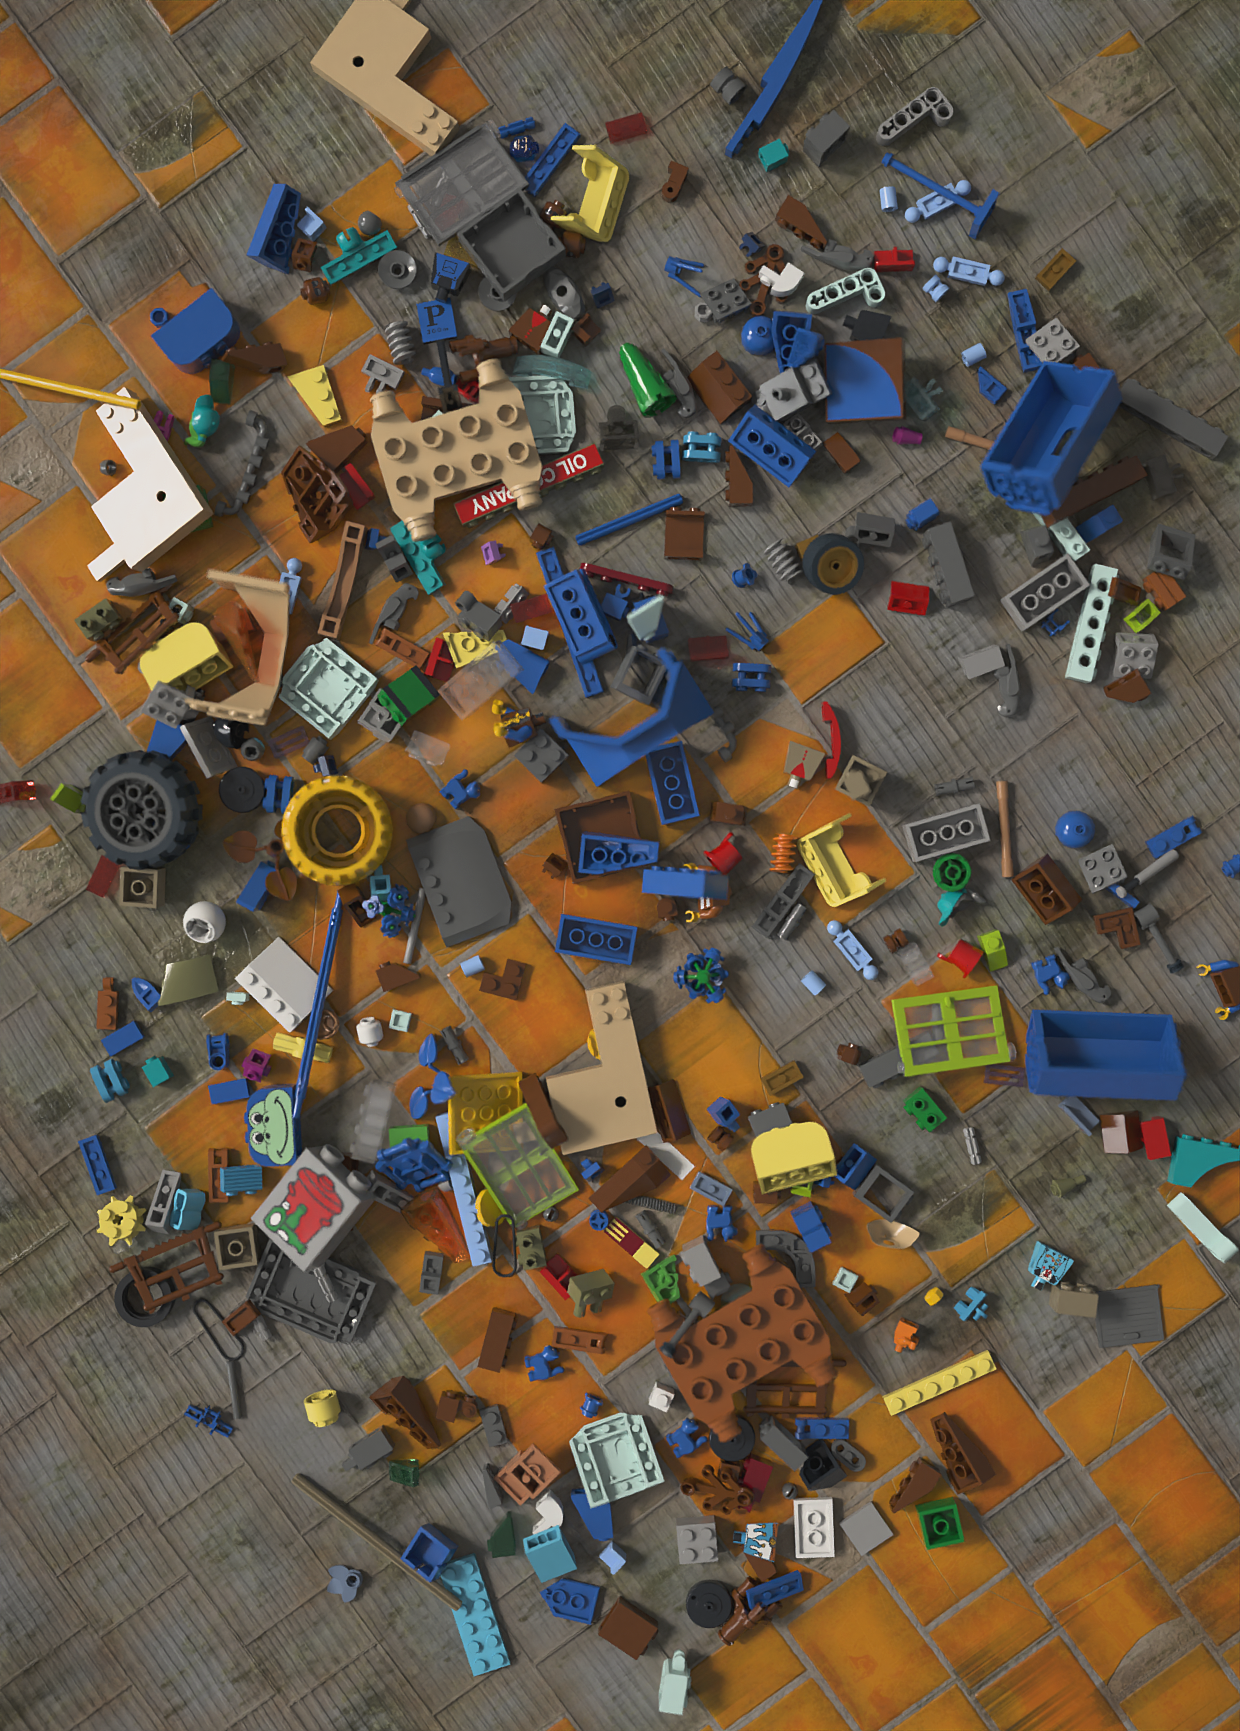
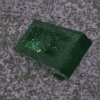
(404, 1472)

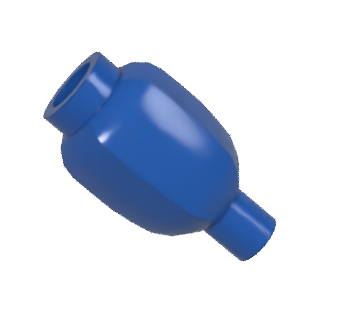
(436, 377)

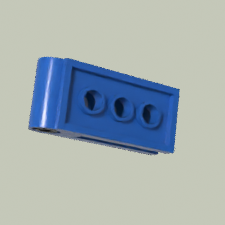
(600, 637)

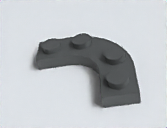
(796, 1248)

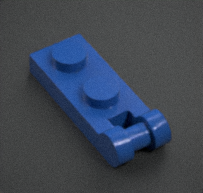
(1172, 837)
(822, 1428)

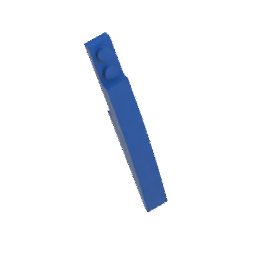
(776, 78)

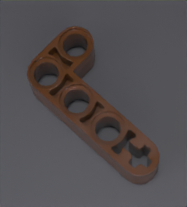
(542, 1111)

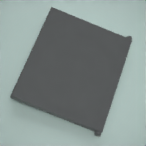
(1128, 1316)

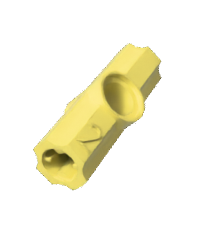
(295, 1046)

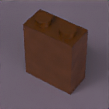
(628, 1628)

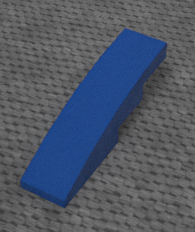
(1023, 326)

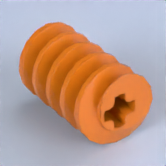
(783, 853)

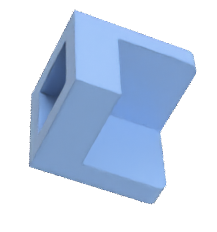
(311, 225)
(534, 638)
(613, 1557)

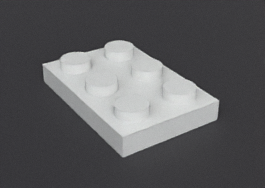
(813, 1527)

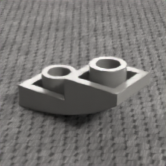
(802, 430)

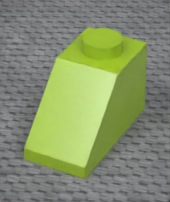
(69, 798)
(993, 949)

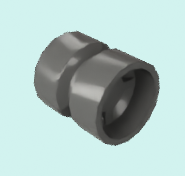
(725, 83)

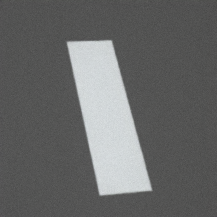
(667, 1154)

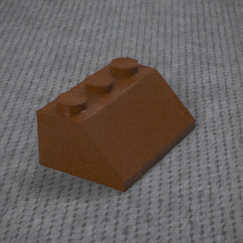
(719, 387)
(1046, 889)

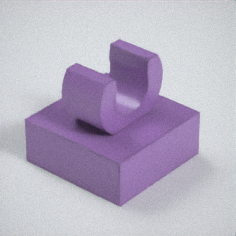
(491, 552)

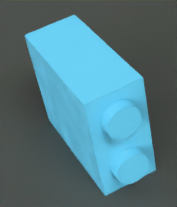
(549, 1553)

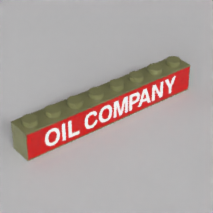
(554, 476)

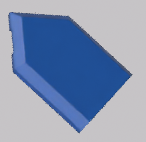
(572, 1600)

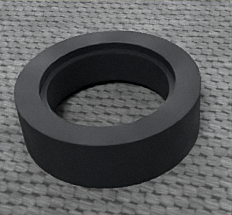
(128, 1313)

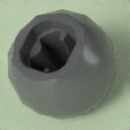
(369, 223)
(252, 749)

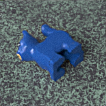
(459, 792)
(1049, 971)
(720, 1220)
(541, 1365)
(684, 1439)

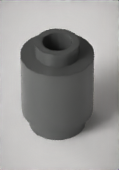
(315, 748)

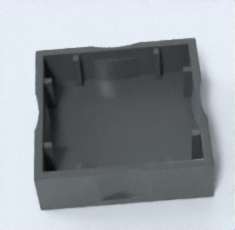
(511, 244)

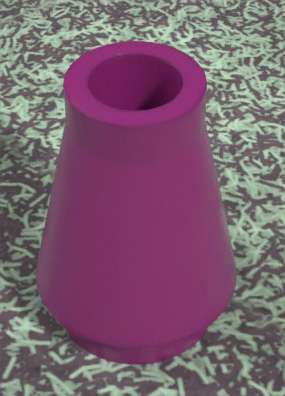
(906, 436)

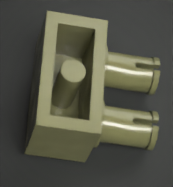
(99, 620)
(531, 1248)
(590, 1289)

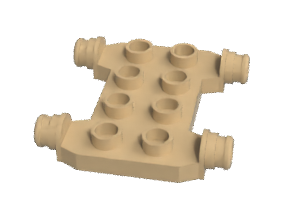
(456, 451)

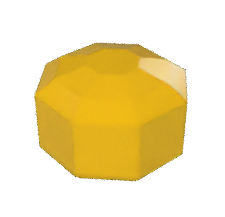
(933, 1296)

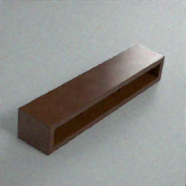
(1097, 488)

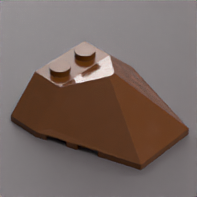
(317, 494)

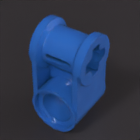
(218, 1049)

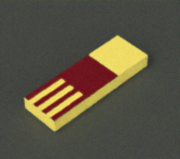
(631, 1242)

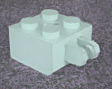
(674, 1684)

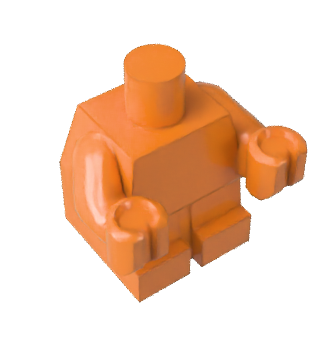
(904, 1335)

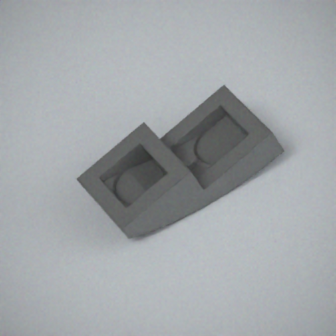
(431, 1272)

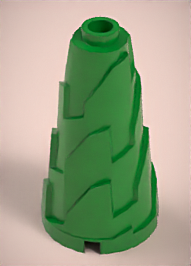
(646, 384)

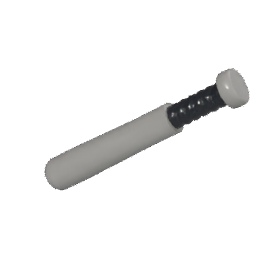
(1161, 863)

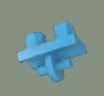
(966, 1311)

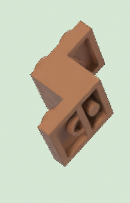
(527, 1474)

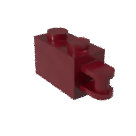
(755, 1477)

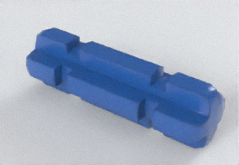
(517, 127)

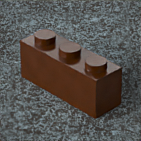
(497, 1340)

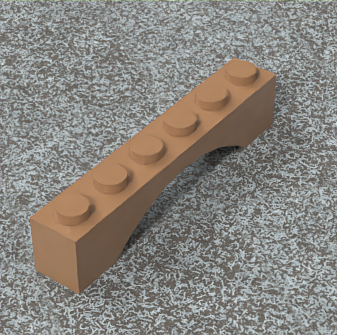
(348, 563)

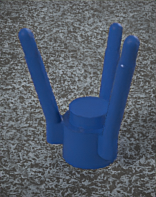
(675, 266)
(757, 639)

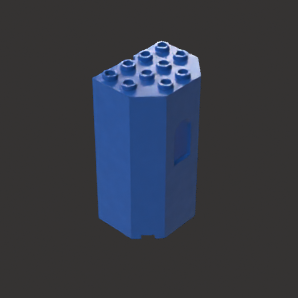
(1056, 401)
(1103, 1055)

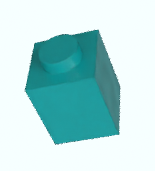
(773, 155)
(157, 1070)

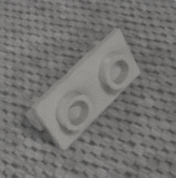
(514, 594)

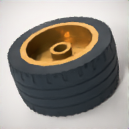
(833, 563)

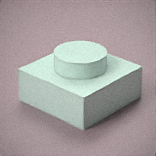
(237, 997)

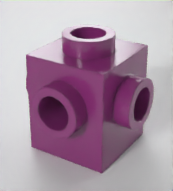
(256, 1065)

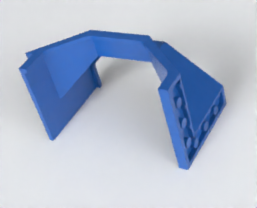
(681, 709)

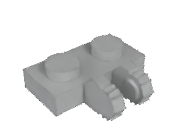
(382, 372)

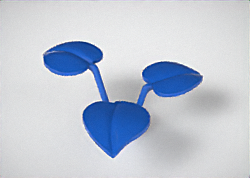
(442, 1087)

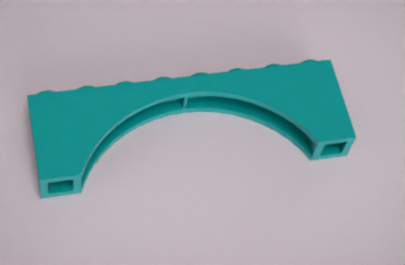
(1196, 1157)

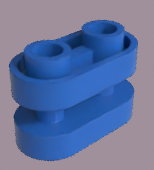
(658, 451)
(759, 684)
(272, 785)

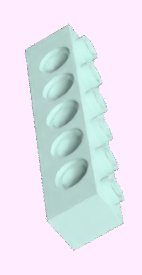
(1065, 538)
(1075, 670)

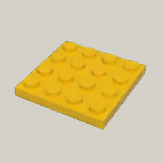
(480, 1102)

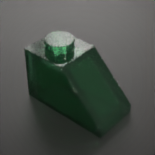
(221, 381)
(502, 1538)

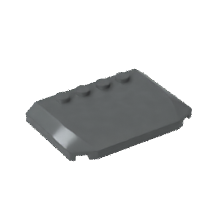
(461, 880)
(298, 1300)

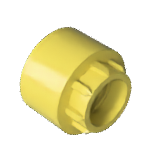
(322, 1407)

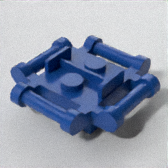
(412, 1162)

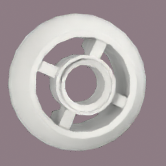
(204, 922)

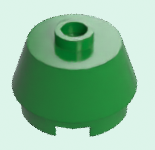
(952, 872)

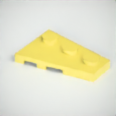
(318, 394)
(467, 646)

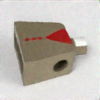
(801, 763)

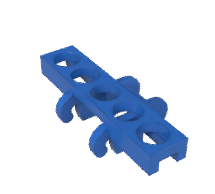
(216, 1421)

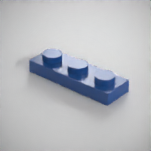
(97, 1164)
(775, 1589)

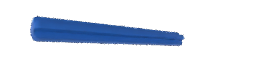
(629, 519)

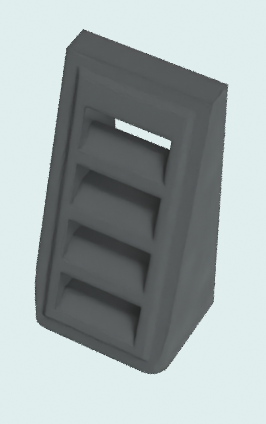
(493, 1493)

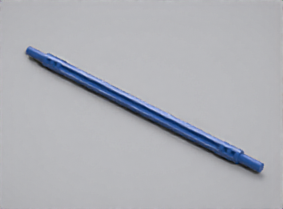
(317, 1008)

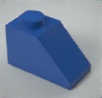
(1099, 524)

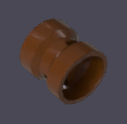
(891, 942)
(721, 1142)

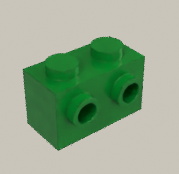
(924, 1109)

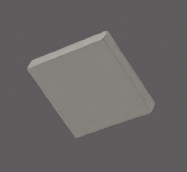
(866, 1528)

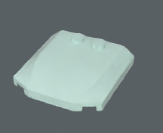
(549, 412)
(328, 696)
(615, 1458)

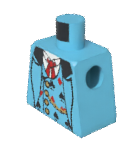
(1048, 1265)

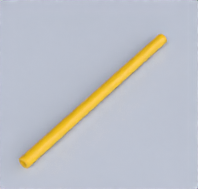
(70, 389)

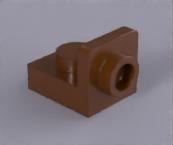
(303, 254)

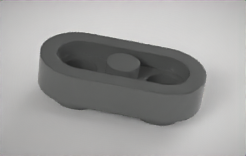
(847, 1454)

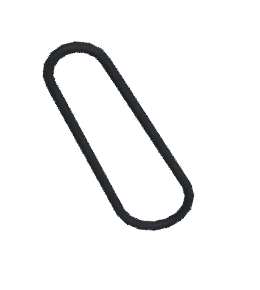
(495, 1246)
(208, 1332)

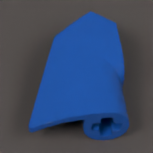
(533, 665)

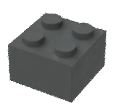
(825, 138)
(541, 755)

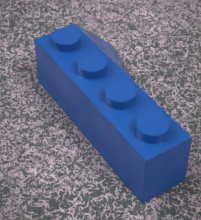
(276, 228)

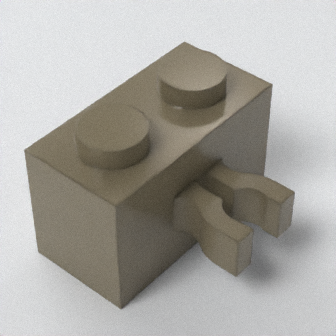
(858, 784)

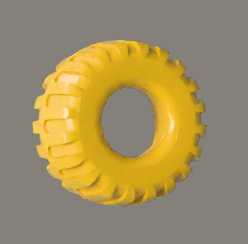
(302, 819)

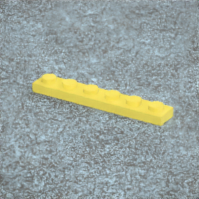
(939, 1382)

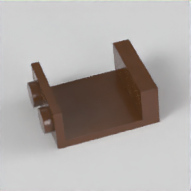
(684, 534)

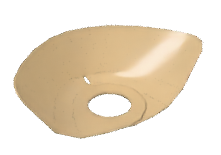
(895, 1232)

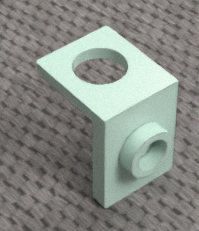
(186, 612)

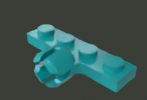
(356, 254)
(421, 556)

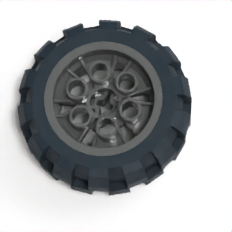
(171, 791)

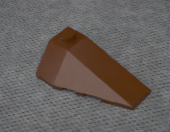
(964, 1461)

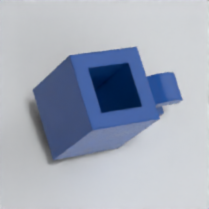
(614, 605)
(724, 1113)

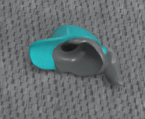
(956, 901)

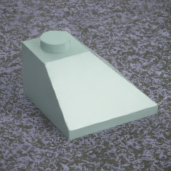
(646, 619)

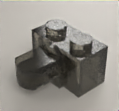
(618, 432)

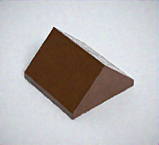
(1121, 1132)

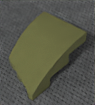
(188, 980)

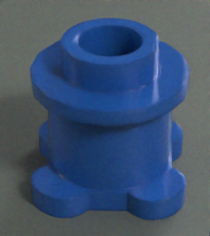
(744, 576)
(1231, 867)
(591, 1405)

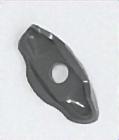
(570, 304)

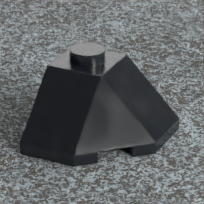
(821, 1468)

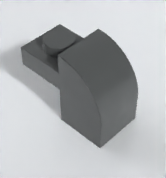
(394, 558)

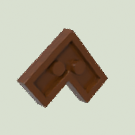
(1120, 921)
(505, 986)

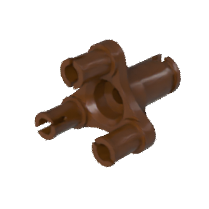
(482, 351)
(743, 1616)

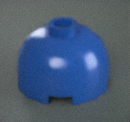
(755, 342)
(1075, 829)

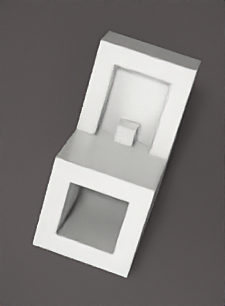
(782, 284)
(552, 1511)

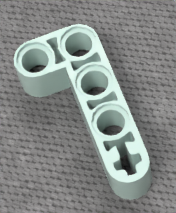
(843, 294)
(1202, 1228)

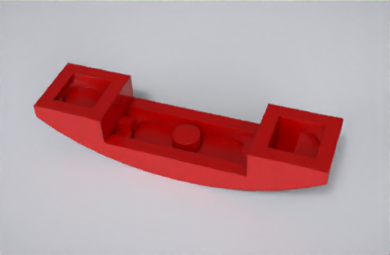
(829, 716)

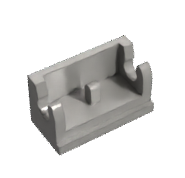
(981, 661)

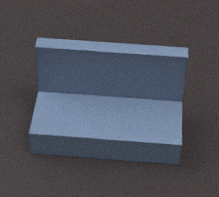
(1078, 1114)

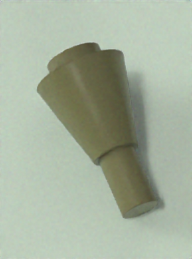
(1063, 1186)

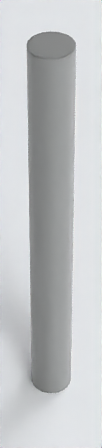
(414, 927)

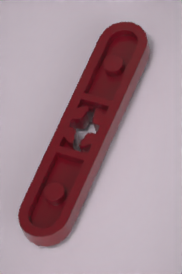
(642, 583)

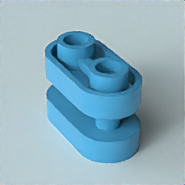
(695, 440)
(113, 1070)

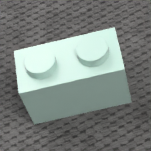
(557, 335)

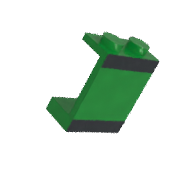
(408, 695)

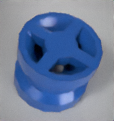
(599, 1223)

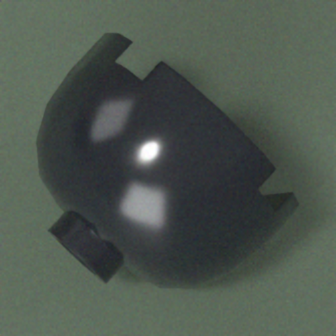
(230, 732)

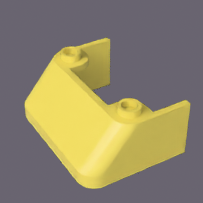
(602, 197)
(830, 865)

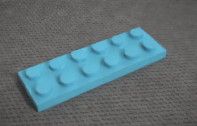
(476, 1615)

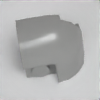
(379, 720)

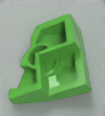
(663, 1280)

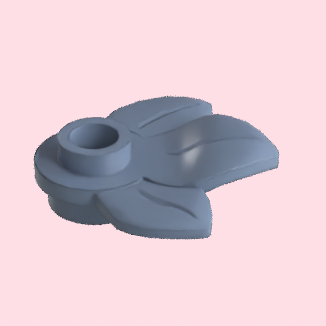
(342, 1583)

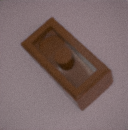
(841, 452)
(762, 1567)

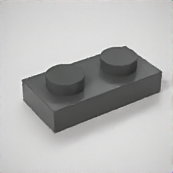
(493, 1425)

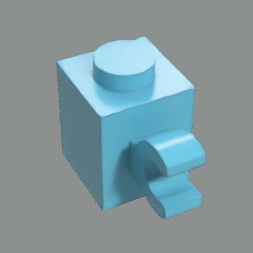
(380, 884)

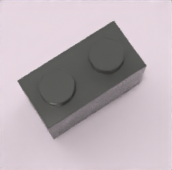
(769, 1119)

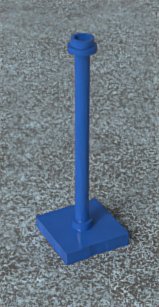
(981, 213)

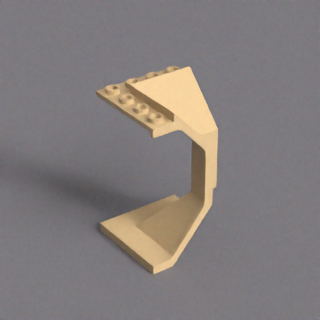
(270, 606)

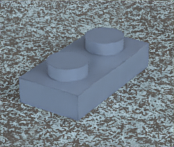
(711, 1188)

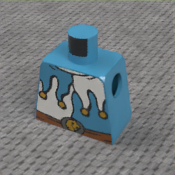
(758, 1540)

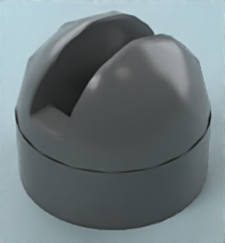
(112, 467)
(555, 1215)
(787, 1488)

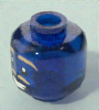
(524, 148)

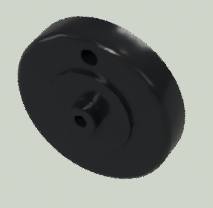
(242, 789)
(737, 1447)
(708, 1603)

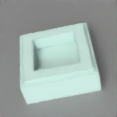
(400, 1020)
(845, 1279)

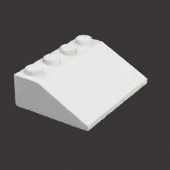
(282, 984)

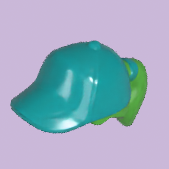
(203, 422)

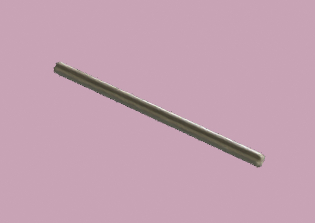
(373, 1539)

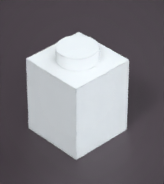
(661, 1396)

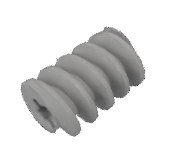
(398, 342)
(782, 561)

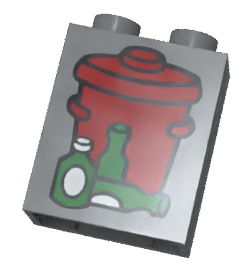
(314, 1206)

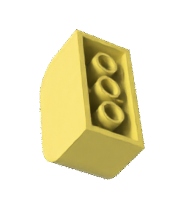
(185, 658)
(792, 1156)

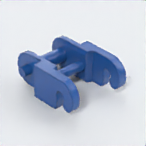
(1050, 618)

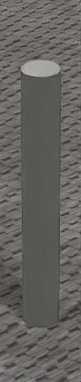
(233, 1389)

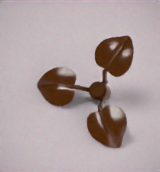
(242, 849)

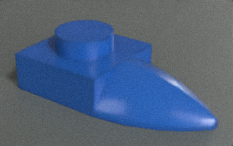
(146, 993)

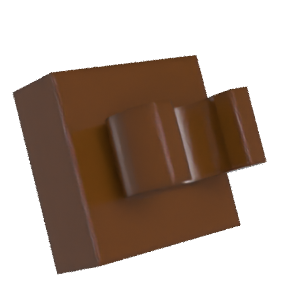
(554, 865)

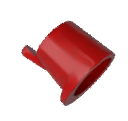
(724, 856)
(963, 956)

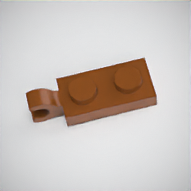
(107, 1006)

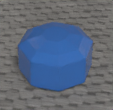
(159, 317)

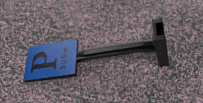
(437, 326)

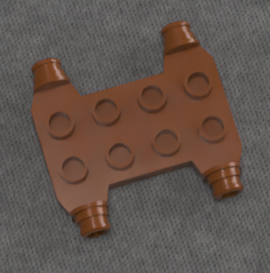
(744, 1342)

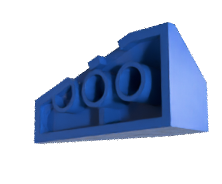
(784, 332)
(805, 347)
(612, 852)

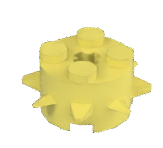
(129, 1226)

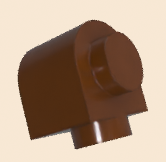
(541, 536)
(666, 909)
(849, 1053)

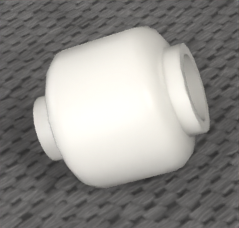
(369, 1031)

